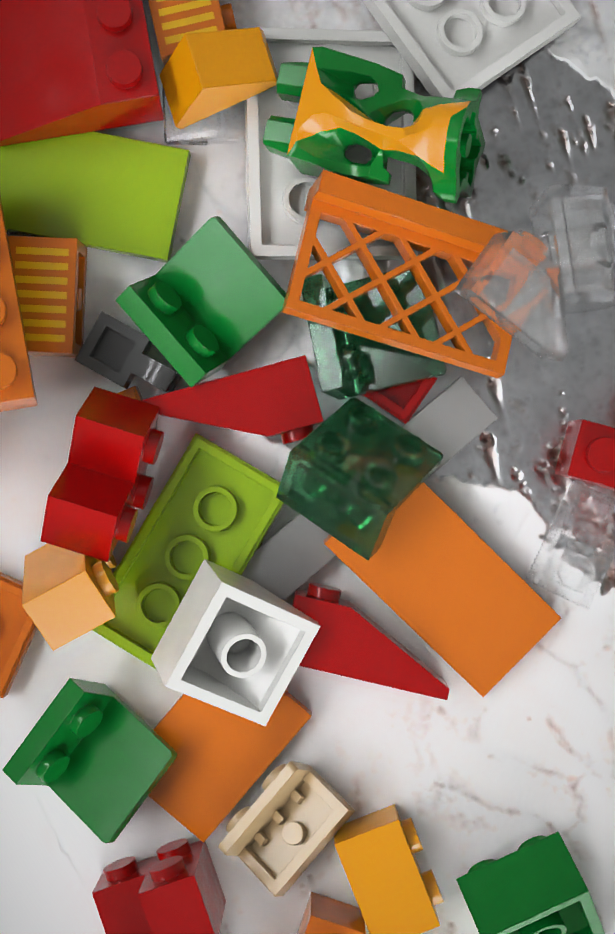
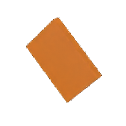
(218, 758)

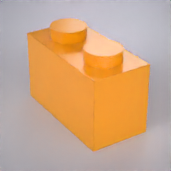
(67, 593)
(386, 875)

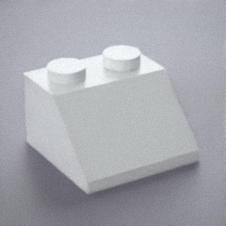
(233, 644)

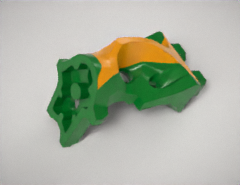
(331, 120)

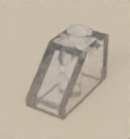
(520, 292)
(577, 546)

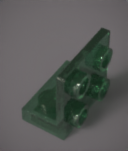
(357, 365)
(356, 475)

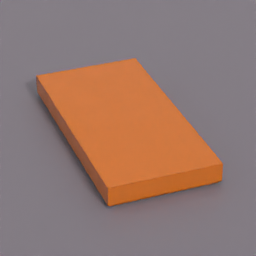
(452, 590)

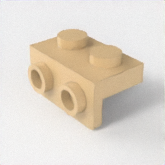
(286, 825)

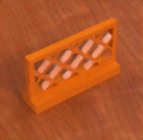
(410, 227)

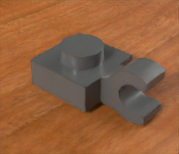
(121, 353)

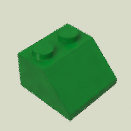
(530, 892)

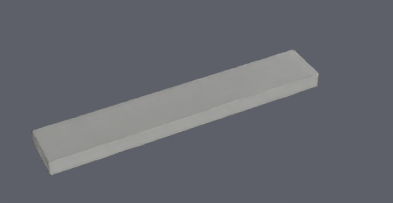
(298, 547)

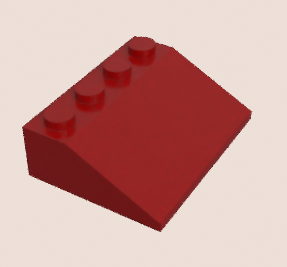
(74, 68)

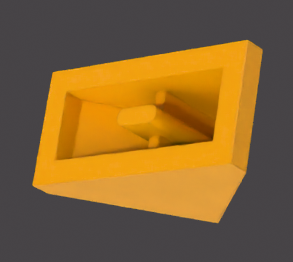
(216, 72)

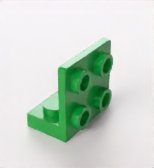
(204, 302)
(93, 756)

